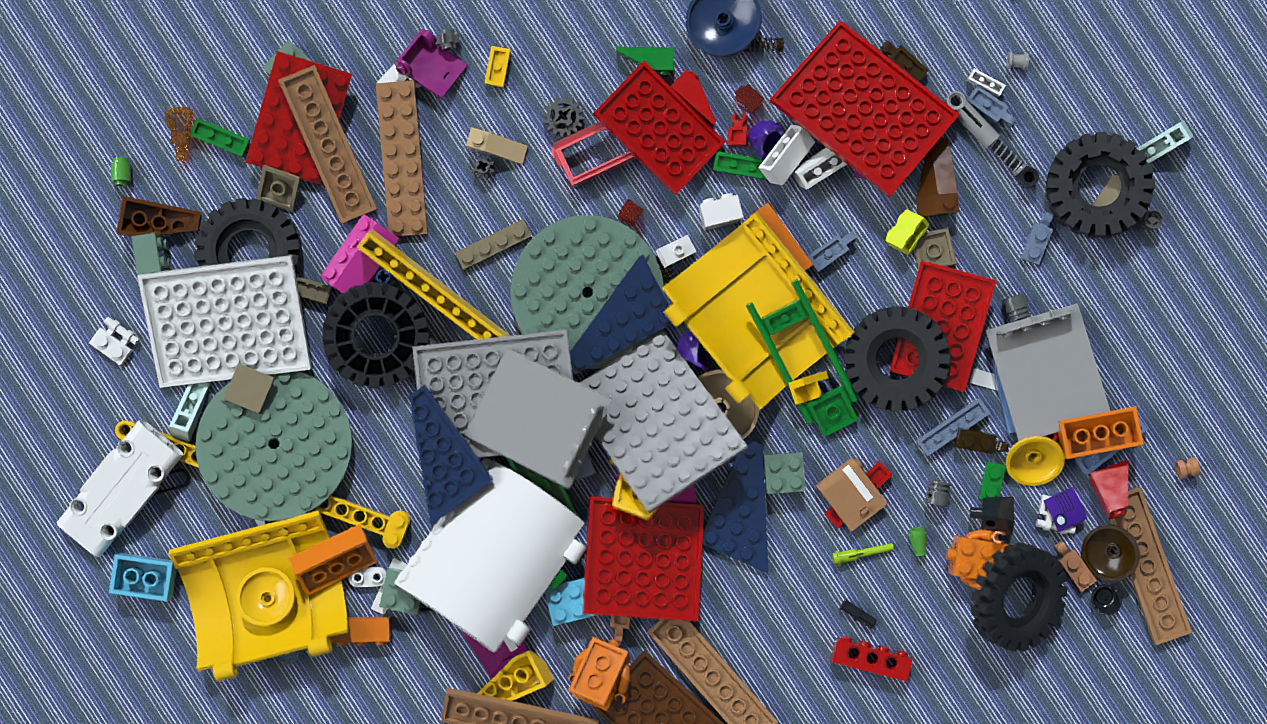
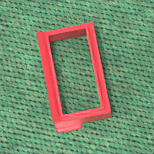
(595, 172)

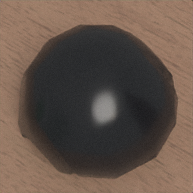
(1106, 599)

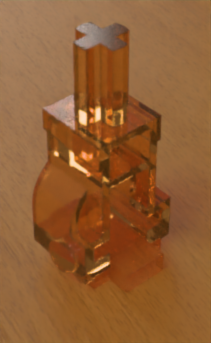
(180, 139)

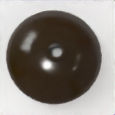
(1101, 559)

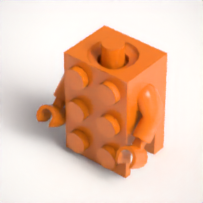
(971, 553)
(599, 674)

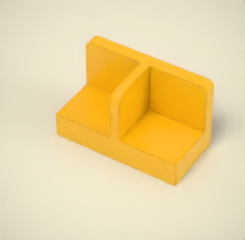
(807, 387)

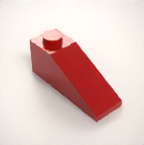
(691, 91)

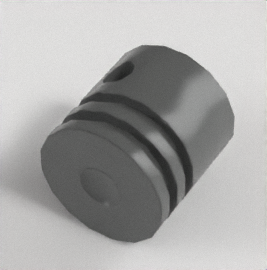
(1016, 307)
(938, 493)

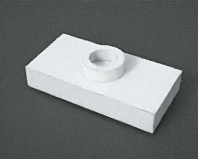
(676, 251)

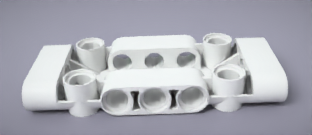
(119, 488)

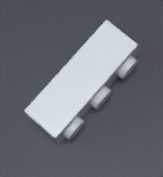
(986, 82)

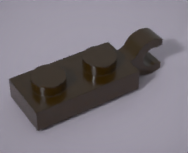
(905, 60)
(979, 441)

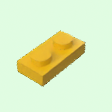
(497, 66)

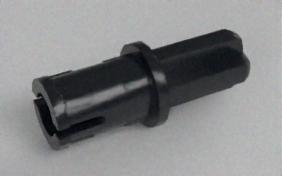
(858, 614)

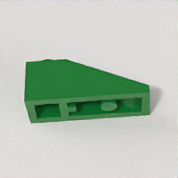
(658, 58)

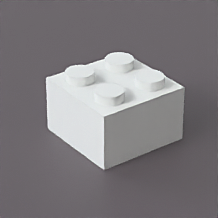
(720, 212)

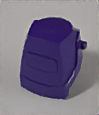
(764, 137)
(693, 351)

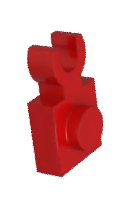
(738, 133)

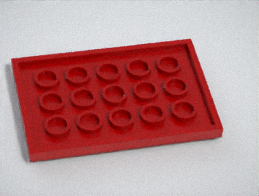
(659, 128)
(277, 136)
(959, 306)

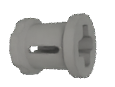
(1017, 60)

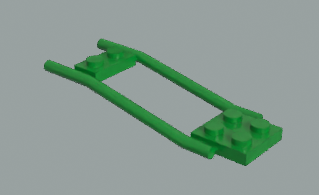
(833, 408)

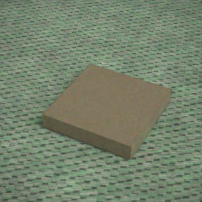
(935, 248)
(249, 388)

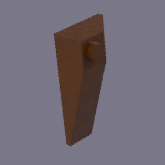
(937, 186)
(148, 217)

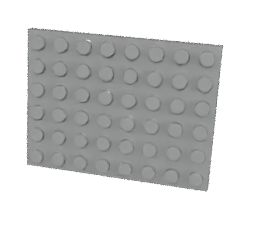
(463, 370)
(661, 422)

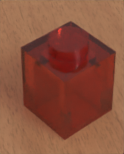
(748, 99)

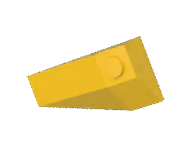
(519, 677)

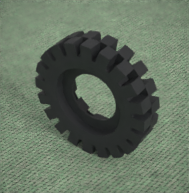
(1105, 150)
(241, 216)
(990, 612)

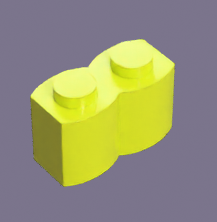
(907, 232)

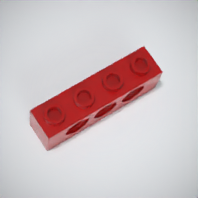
(899, 670)

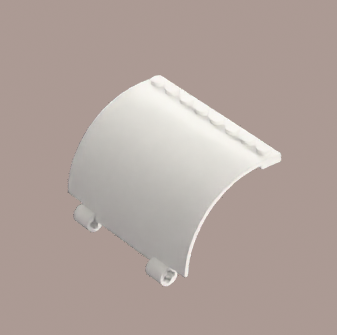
(494, 557)

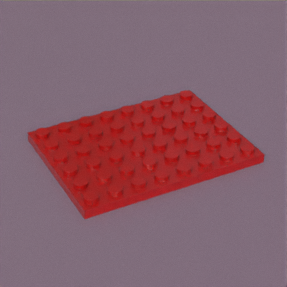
(864, 108)

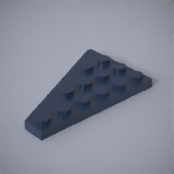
(626, 318)
(447, 461)
(739, 513)

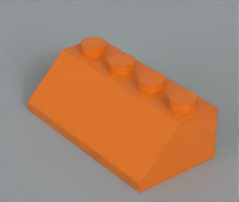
(1100, 432)
(332, 560)

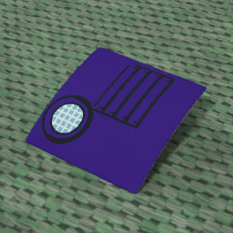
(1065, 509)

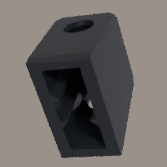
(995, 514)

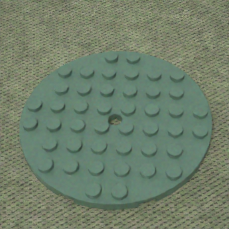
(564, 261)
(284, 480)

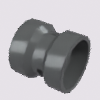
(1155, 220)

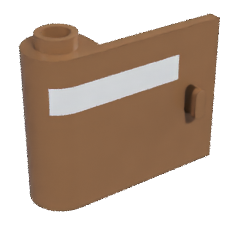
(849, 492)

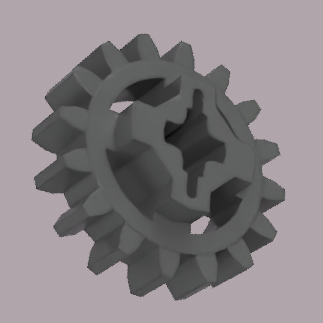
(570, 110)

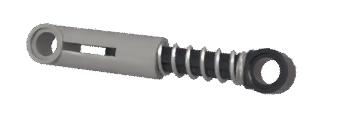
(989, 138)

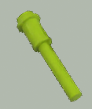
(852, 555)

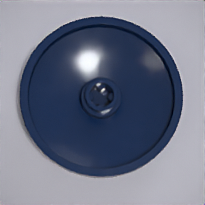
(723, 26)

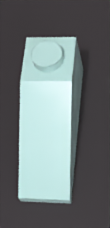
(1166, 141)
(189, 411)

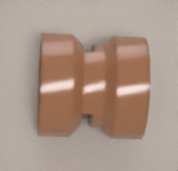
(1187, 468)

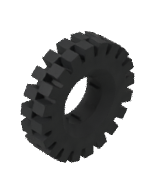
(355, 306)
(863, 352)

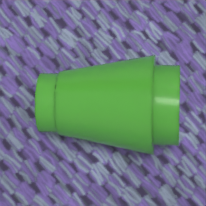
(918, 540)

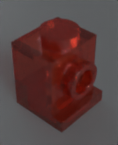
(630, 213)

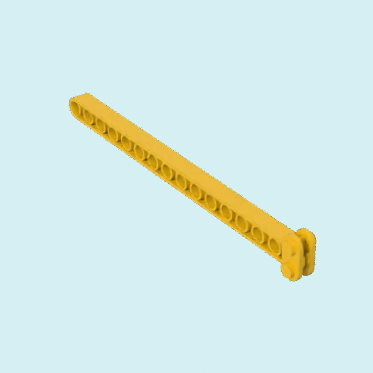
(393, 527)

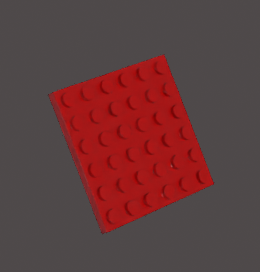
(643, 564)

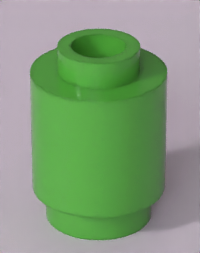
(120, 171)

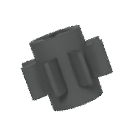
(448, 39)
(488, 168)

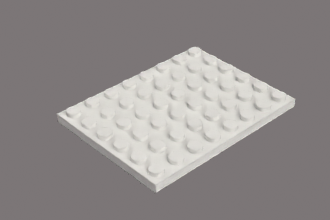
(224, 316)

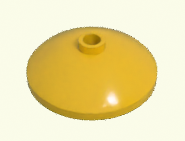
(1038, 467)
(255, 589)

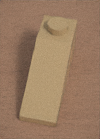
(496, 146)

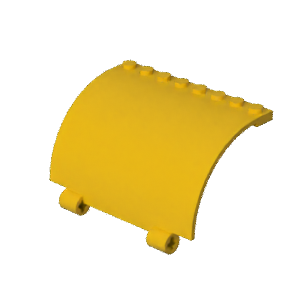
(713, 300)
(211, 580)

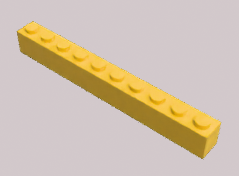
(429, 287)

